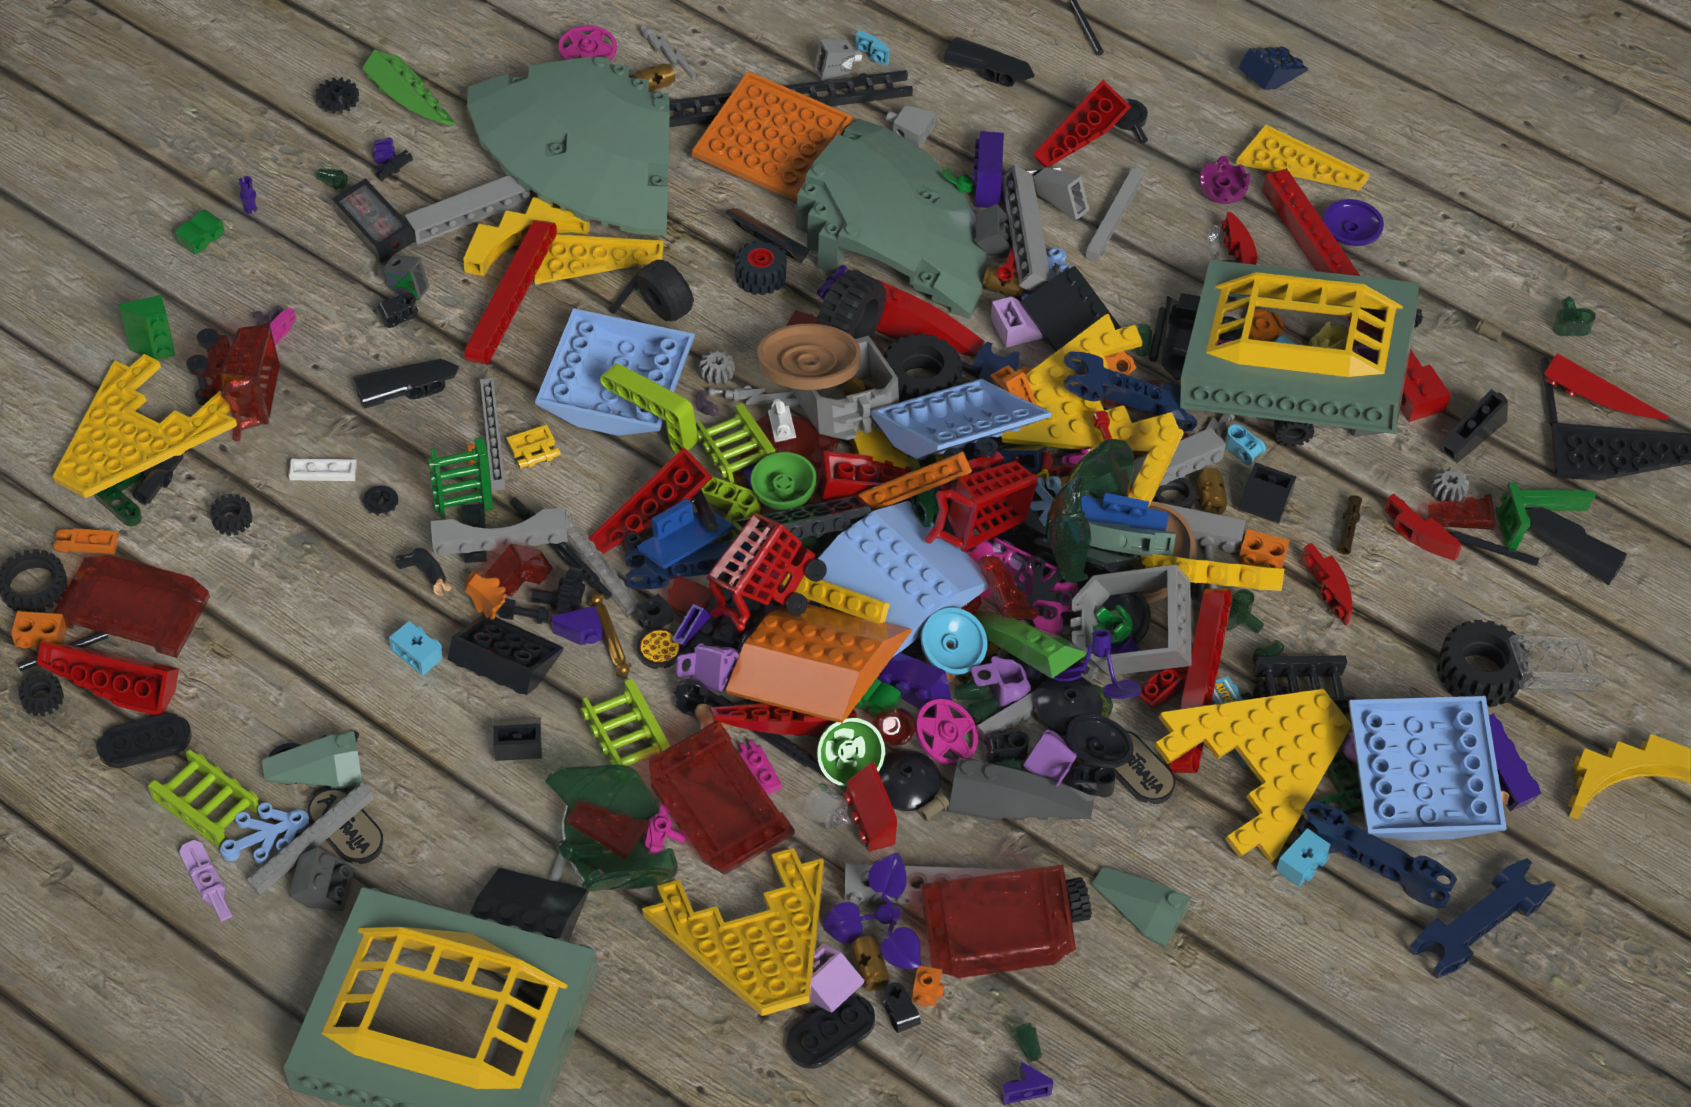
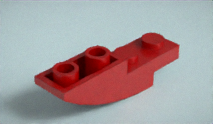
(1238, 240)
(1425, 534)
(1335, 587)
(1163, 685)

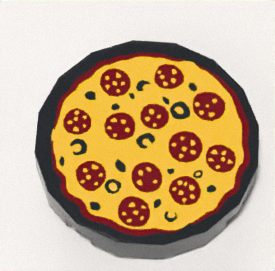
(657, 648)

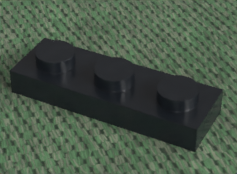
(474, 516)

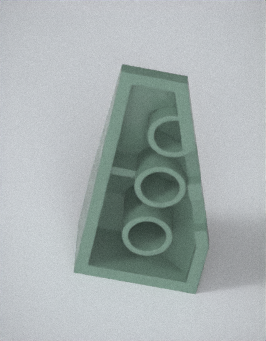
(325, 761)
(1148, 905)

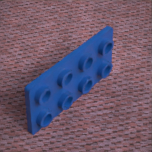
(1124, 511)
(679, 534)

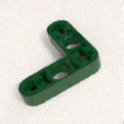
(115, 493)
(1344, 794)

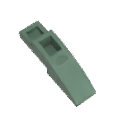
(1131, 540)

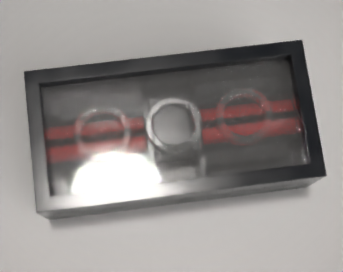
(373, 220)

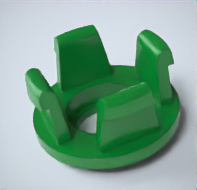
(1108, 618)

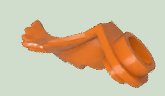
(485, 593)

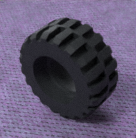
(853, 304)
(923, 353)
(1483, 640)

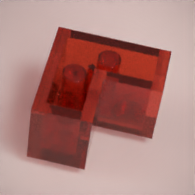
(517, 566)

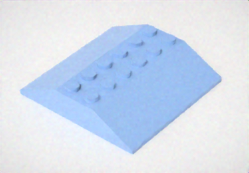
(589, 349)
(955, 418)
(892, 562)
(1427, 767)

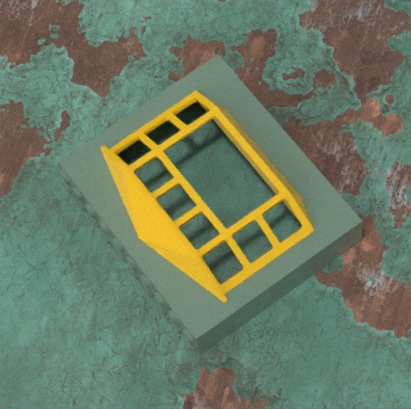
(1294, 379)
(385, 1071)

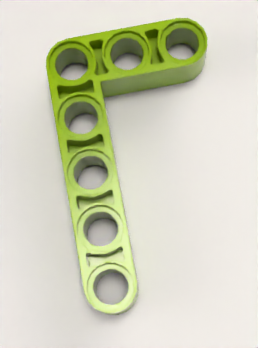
(657, 400)
(735, 504)

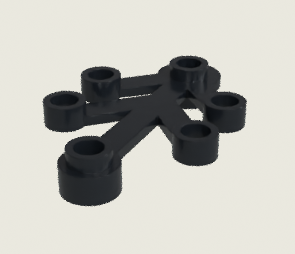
(1040, 590)

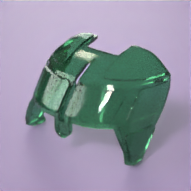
(1100, 471)
(620, 791)

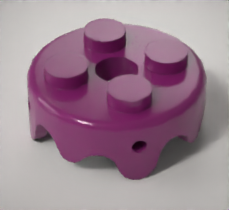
(1222, 173)

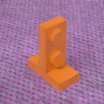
(1013, 382)

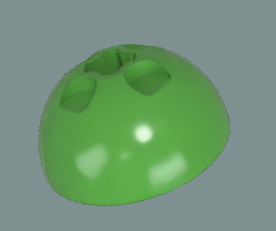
(783, 480)
(863, 747)

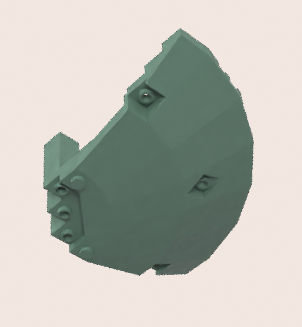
(581, 139)
(895, 206)

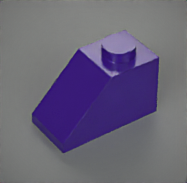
(578, 626)

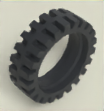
(30, 561)

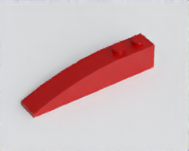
(1086, 123)
(909, 315)
(1594, 388)
(853, 473)
(669, 486)
(118, 678)
(772, 719)

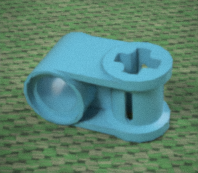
(1243, 444)

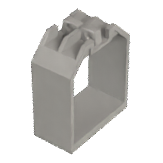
(852, 414)
(1179, 617)

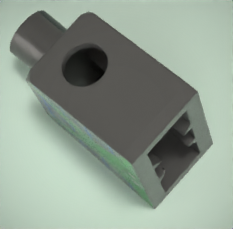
(405, 275)

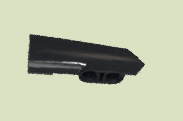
(994, 65)
(1178, 331)
(411, 380)
(1571, 539)

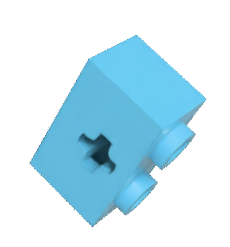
(416, 648)
(1303, 858)

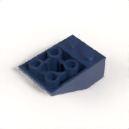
(1271, 66)

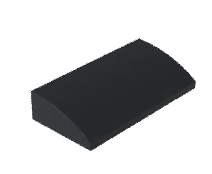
(768, 234)

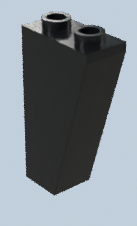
(1476, 426)

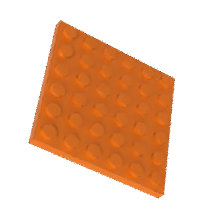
(770, 135)

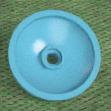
(962, 632)

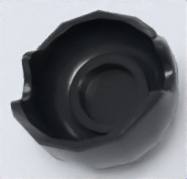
(690, 694)

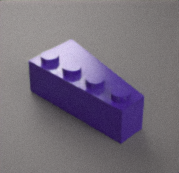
(988, 168)
(916, 681)
(1511, 769)

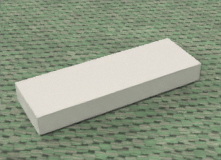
(323, 469)

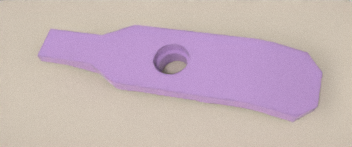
(201, 867)

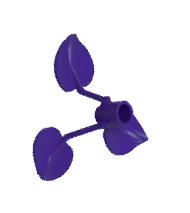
(1102, 647)
(844, 923)

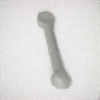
(712, 391)

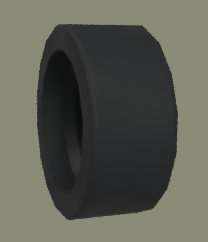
(1181, 485)

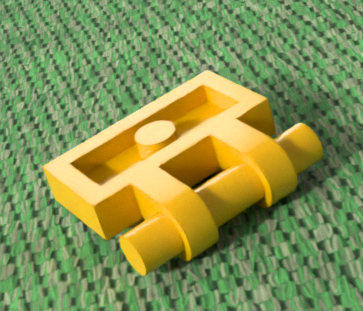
(531, 441)

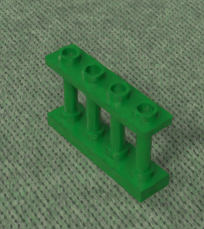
(481, 482)

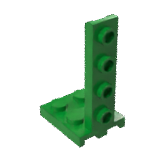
(1513, 515)

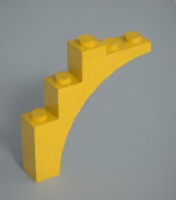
(492, 241)
(1221, 572)
(1624, 762)

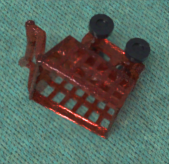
(238, 373)

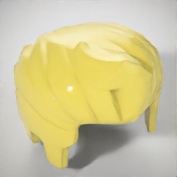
(1330, 337)

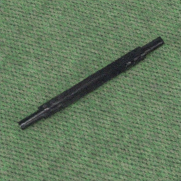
(566, 553)
(776, 740)

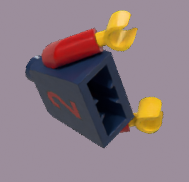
(1032, 457)

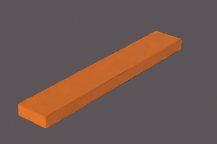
(916, 482)

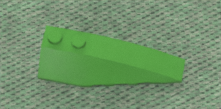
(404, 86)
(1031, 645)

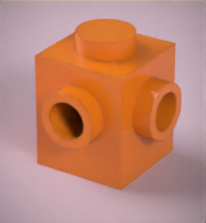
(927, 986)

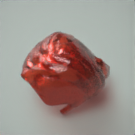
(894, 725)

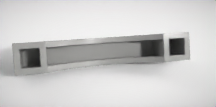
(543, 528)

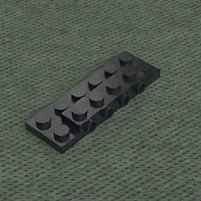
(813, 519)
(721, 630)

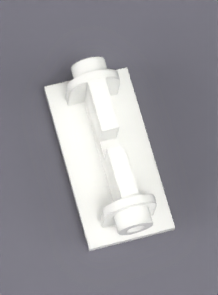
(781, 421)

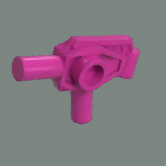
(660, 829)

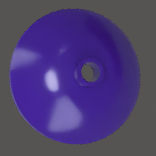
(1353, 222)

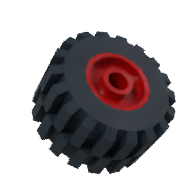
(760, 267)

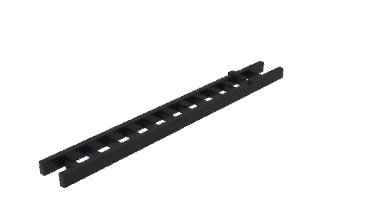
(812, 87)

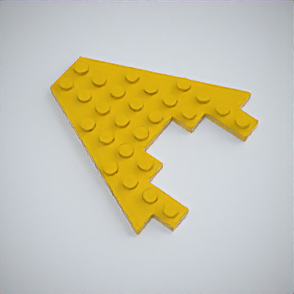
(1070, 415)
(120, 442)
(1284, 743)
(758, 956)

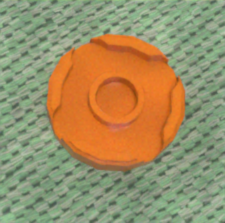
(1266, 326)

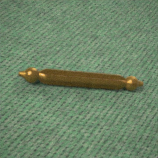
(609, 635)

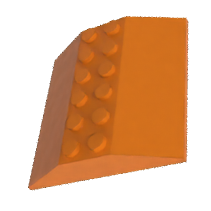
(814, 661)

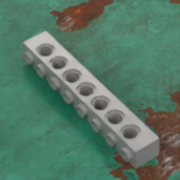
(857, 877)

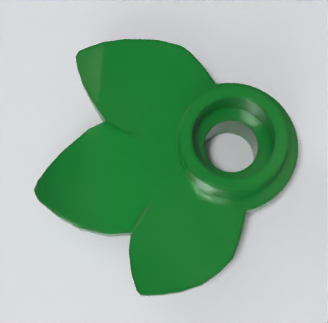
(963, 182)

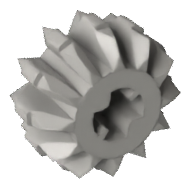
(717, 367)
(1450, 485)

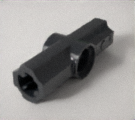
(156, 478)

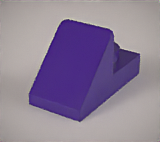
(1032, 1086)

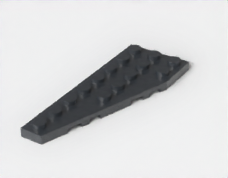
(1613, 452)

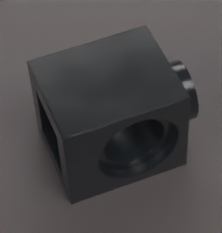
(654, 613)

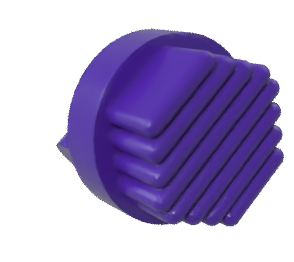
(383, 150)

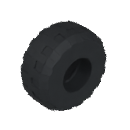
(665, 290)

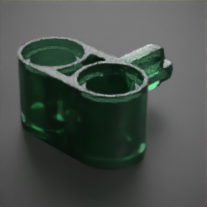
(1573, 320)
(1241, 611)

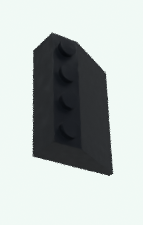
(1065, 308)
(1100, 560)
(504, 653)
(531, 903)

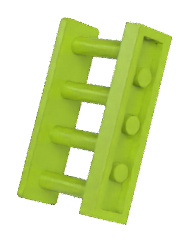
(750, 429)
(640, 712)
(198, 818)

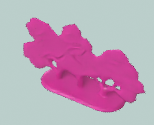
(1054, 625)

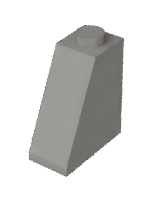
(1063, 191)

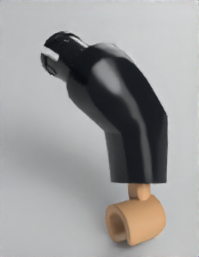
(428, 564)

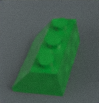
(147, 327)

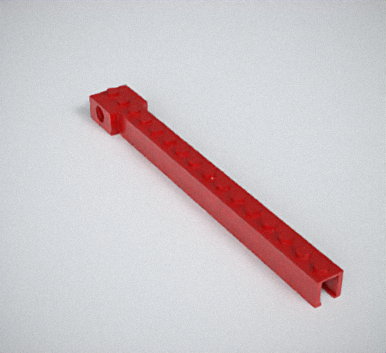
(1423, 389)

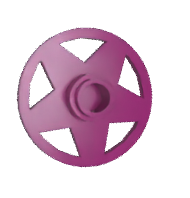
(587, 45)
(946, 731)

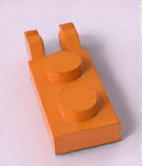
(86, 541)

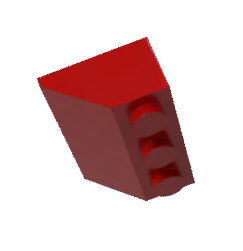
(871, 809)

